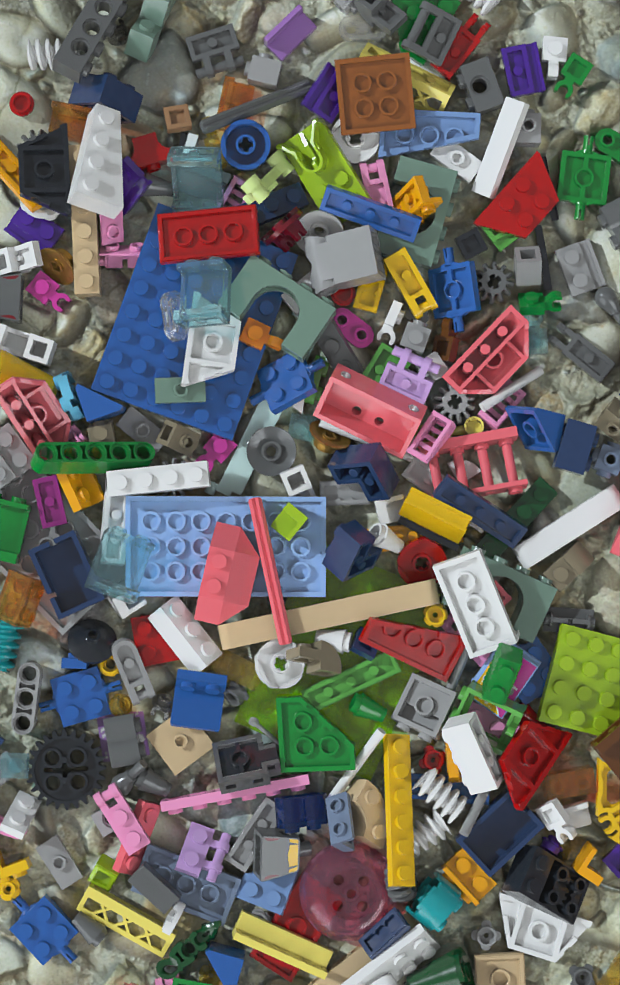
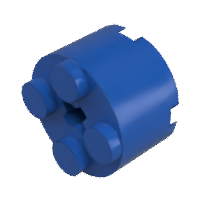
(234, 136)

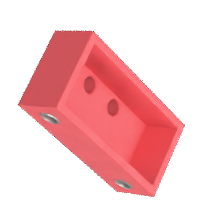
(351, 389)

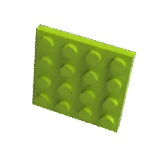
(582, 681)

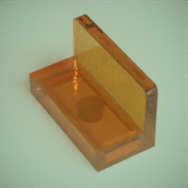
(233, 95)
(73, 115)

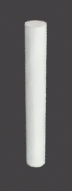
(511, 388)

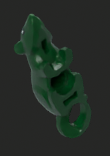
(187, 949)

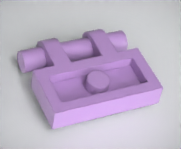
(405, 381)
(195, 850)

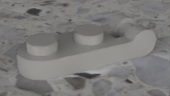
(132, 670)

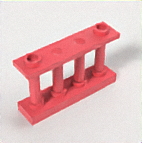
(480, 443)

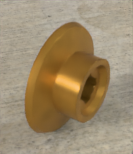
(58, 265)
(326, 440)

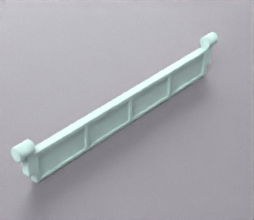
(239, 468)

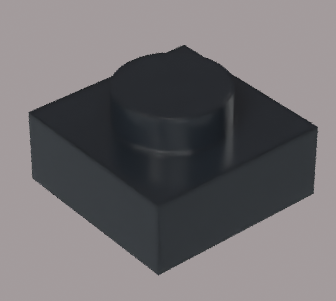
(471, 244)

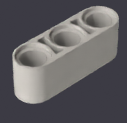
(19, 707)

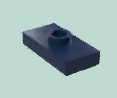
(384, 933)

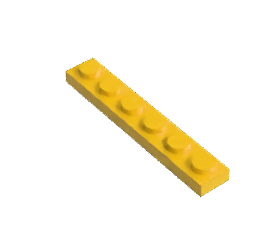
(399, 810)

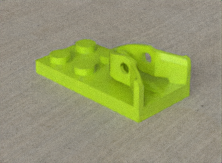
(321, 162)

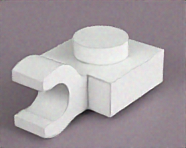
(554, 53)
(394, 317)

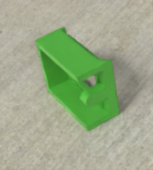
(517, 711)

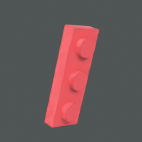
(147, 814)

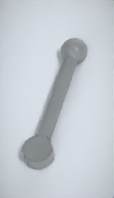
(255, 723)

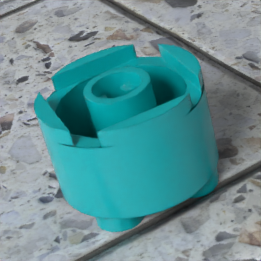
(435, 902)

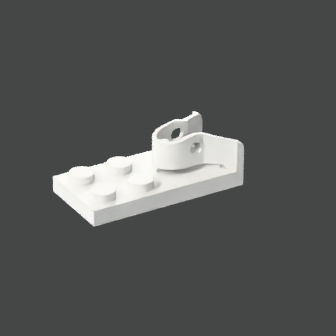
(475, 603)
(398, 959)

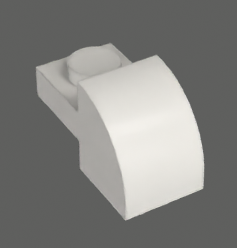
(20, 258)
(297, 482)

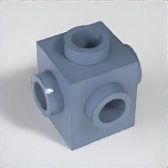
(599, 460)

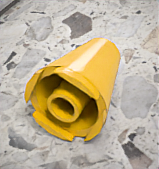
(14, 366)

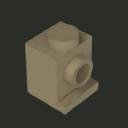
(102, 431)

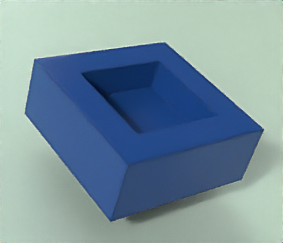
(73, 663)

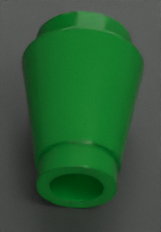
(366, 707)

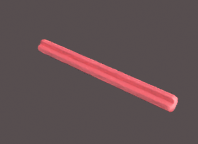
(270, 571)

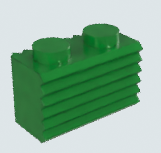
(502, 673)

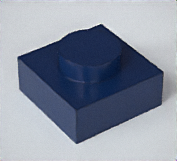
(361, 648)

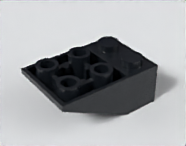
(546, 883)

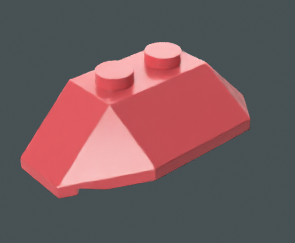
(492, 356)
(34, 411)
(227, 575)

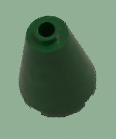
(445, 970)

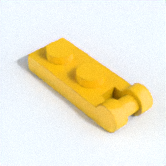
(409, 282)

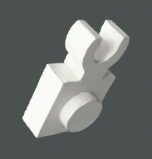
(556, 818)

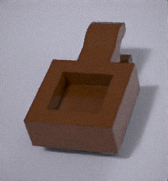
(446, 343)

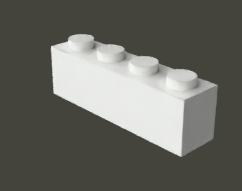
(158, 479)

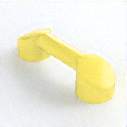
(472, 425)

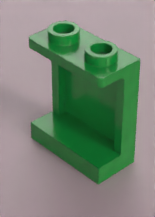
(13, 527)

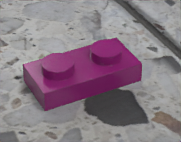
(50, 501)

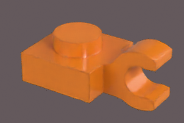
(257, 334)

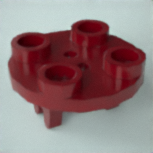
(286, 231)

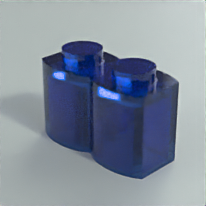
(301, 811)

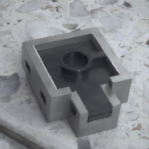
(245, 763)

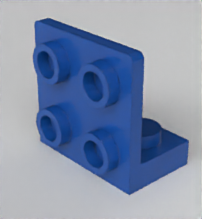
(198, 700)

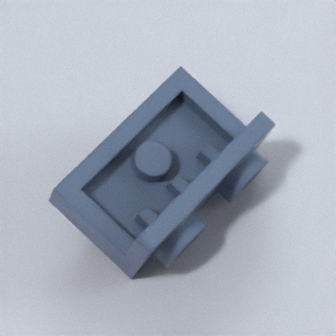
(340, 822)

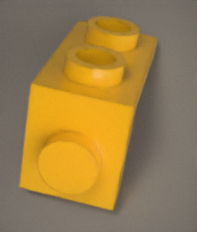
(16, 869)

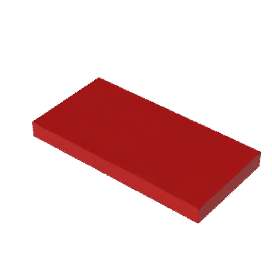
(208, 233)
(295, 921)

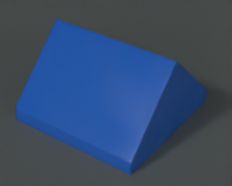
(97, 406)
(537, 427)
(226, 961)

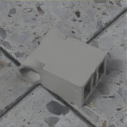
(344, 260)

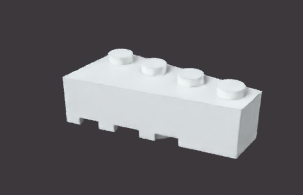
(98, 169)

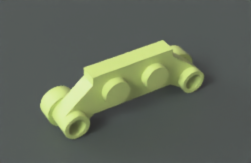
(259, 189)

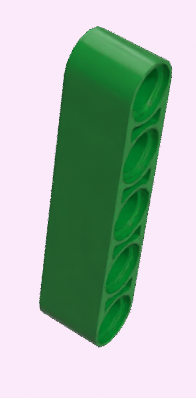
(83, 463)

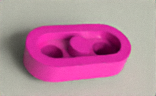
(352, 327)

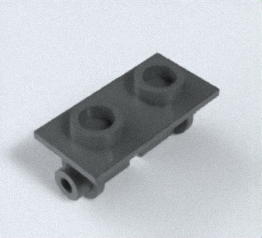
(571, 616)

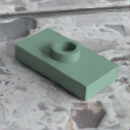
(170, 391)

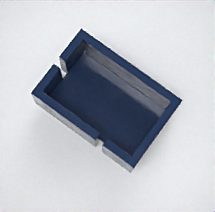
(64, 570)
(499, 833)

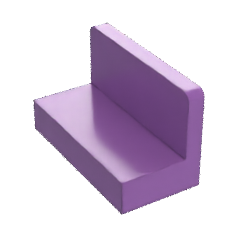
(289, 33)

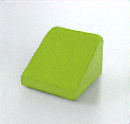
(103, 874)

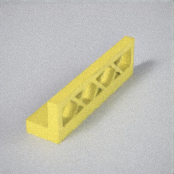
(422, 81)
(128, 912)
(282, 944)

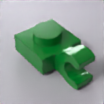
(535, 304)

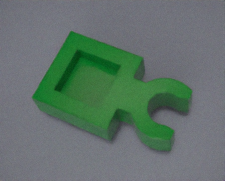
(574, 72)

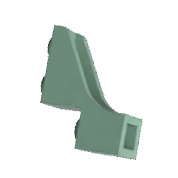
(147, 28)

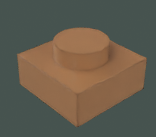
(177, 118)

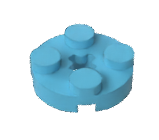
(70, 400)

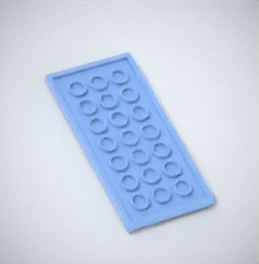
(184, 531)

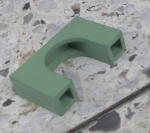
(440, 183)
(314, 313)
(533, 594)

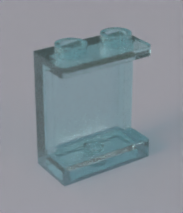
(196, 178)
(204, 293)
(119, 564)

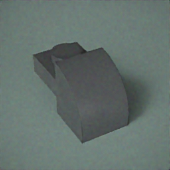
(381, 13)

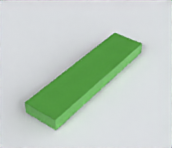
(351, 680)

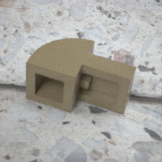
(569, 565)
(319, 656)

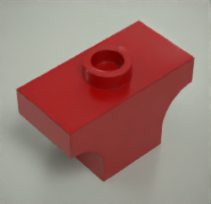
(149, 153)

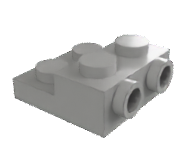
(14, 456)
(424, 708)

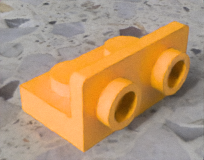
(415, 199)
(81, 490)
(467, 876)

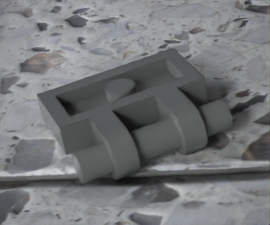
(212, 44)

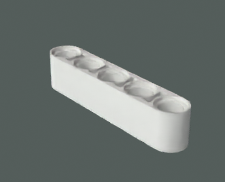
(568, 527)

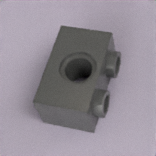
(480, 72)

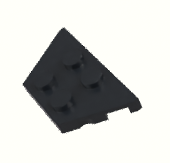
(46, 171)

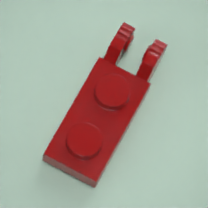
(461, 48)

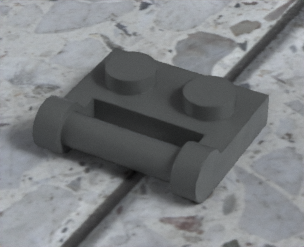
(439, 36)

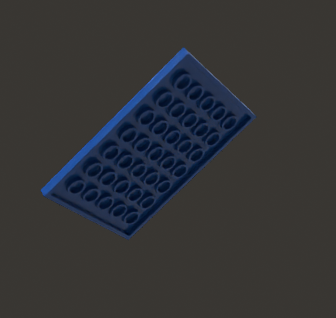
(142, 351)

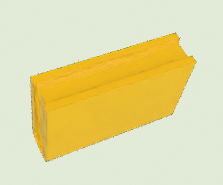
(435, 515)

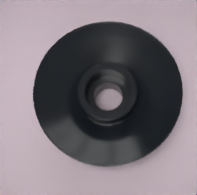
(88, 649)

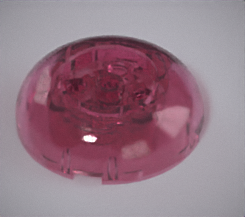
(319, 892)

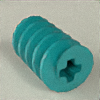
(7, 636)

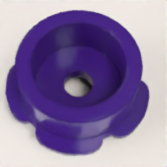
(551, 845)

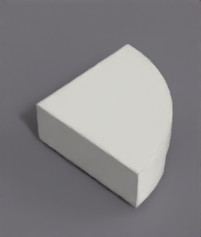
(471, 469)
(173, 917)

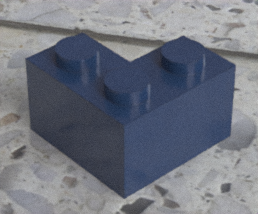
(109, 92)
(575, 447)
(368, 467)
(351, 551)

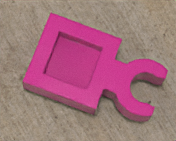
(45, 290)
(218, 449)

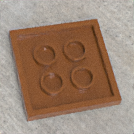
(375, 94)

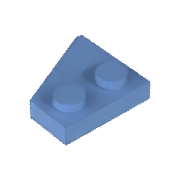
(267, 894)

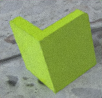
(289, 521)

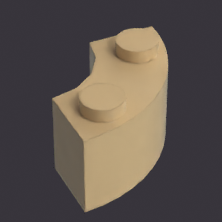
(368, 813)

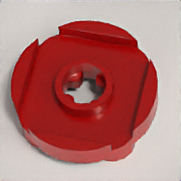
(412, 550)

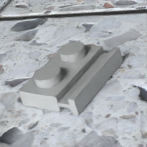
(580, 267)

